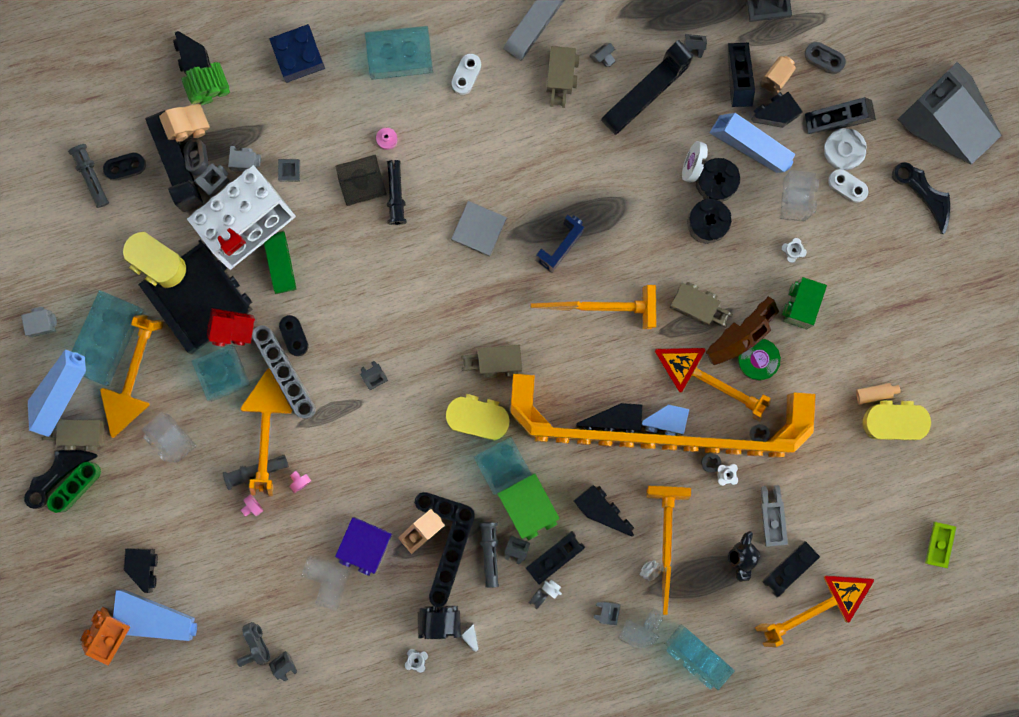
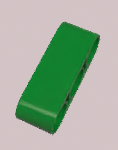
(280, 263)
(64, 491)

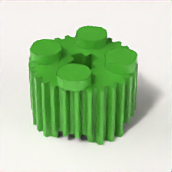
(205, 83)

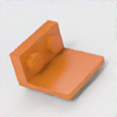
(103, 636)

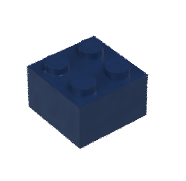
(297, 53)

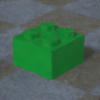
(804, 303)

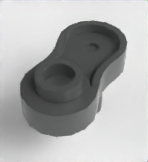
(259, 650)

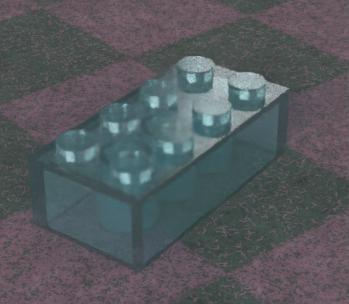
(105, 336)

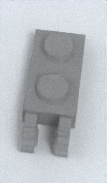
(773, 518)

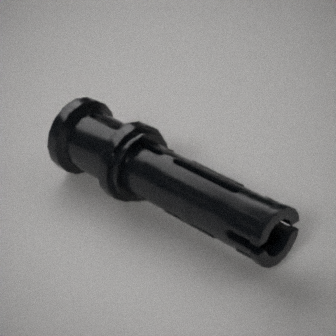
(396, 203)

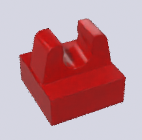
(232, 244)

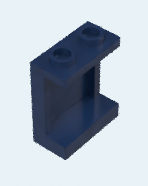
(551, 262)

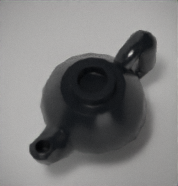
(744, 557)

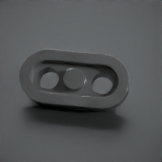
(825, 55)
(195, 156)

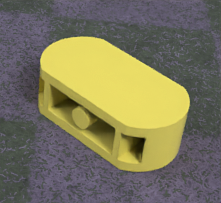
(154, 260)
(477, 417)
(896, 421)

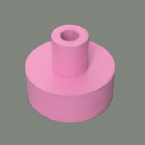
(386, 143)
(299, 482)
(251, 506)

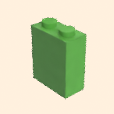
(529, 507)

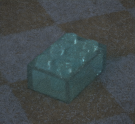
(399, 52)
(698, 658)

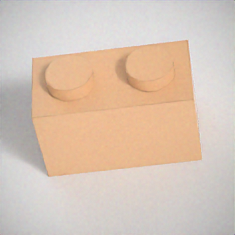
(421, 531)

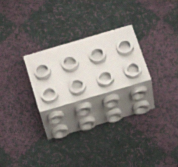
(248, 208)

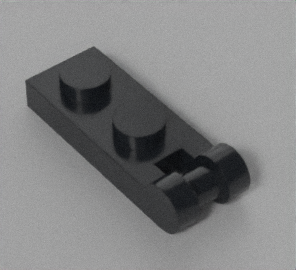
(554, 558)
(791, 568)

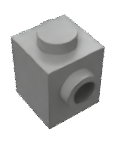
(39, 322)

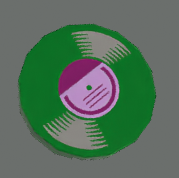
(760, 360)

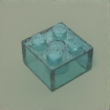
(221, 373)
(502, 465)

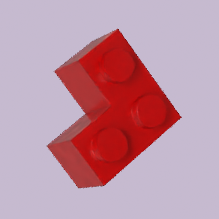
(230, 326)

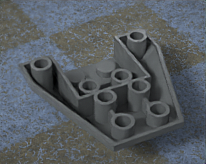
(953, 117)

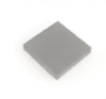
(479, 228)

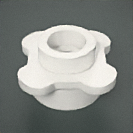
(800, 251)
(723, 470)
(650, 570)
(552, 588)
(412, 655)

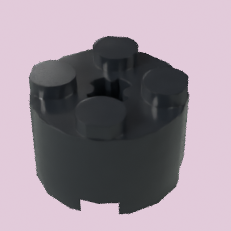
(727, 173)
(720, 217)
(439, 623)

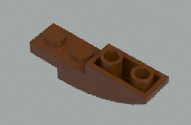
(741, 338)

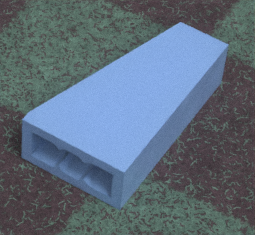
(752, 142)
(55, 392)
(151, 618)

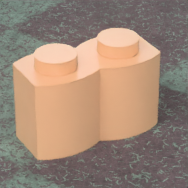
(778, 75)
(184, 122)

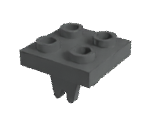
(768, 9)

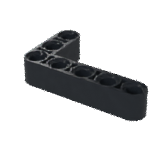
(674, 64)
(183, 189)
(451, 544)

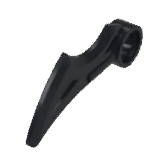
(936, 201)
(63, 463)

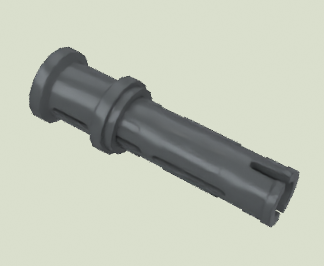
(87, 164)
(245, 473)
(489, 545)

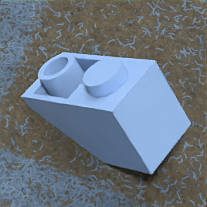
(668, 419)

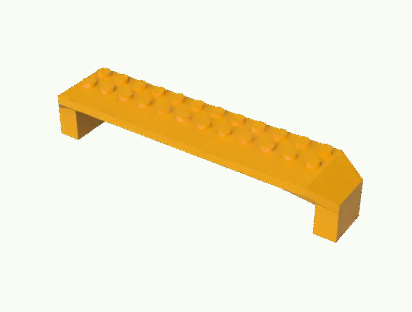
(788, 439)

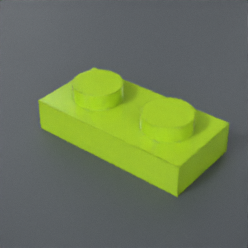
(940, 545)

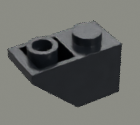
(191, 53)
(779, 112)
(140, 565)

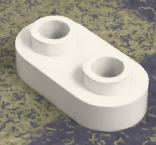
(466, 73)
(847, 188)

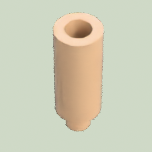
(876, 393)

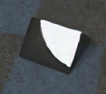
(361, 180)

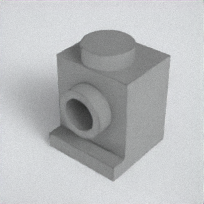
(243, 159)
(206, 177)

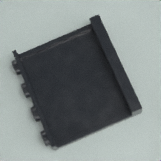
(189, 303)

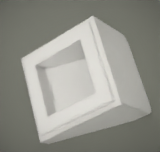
(470, 638)

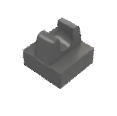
(696, 42)
(603, 55)
(289, 170)
(374, 376)
(517, 548)
(609, 613)
(282, 665)

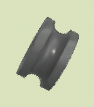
(760, 427)
(712, 456)
(538, 598)

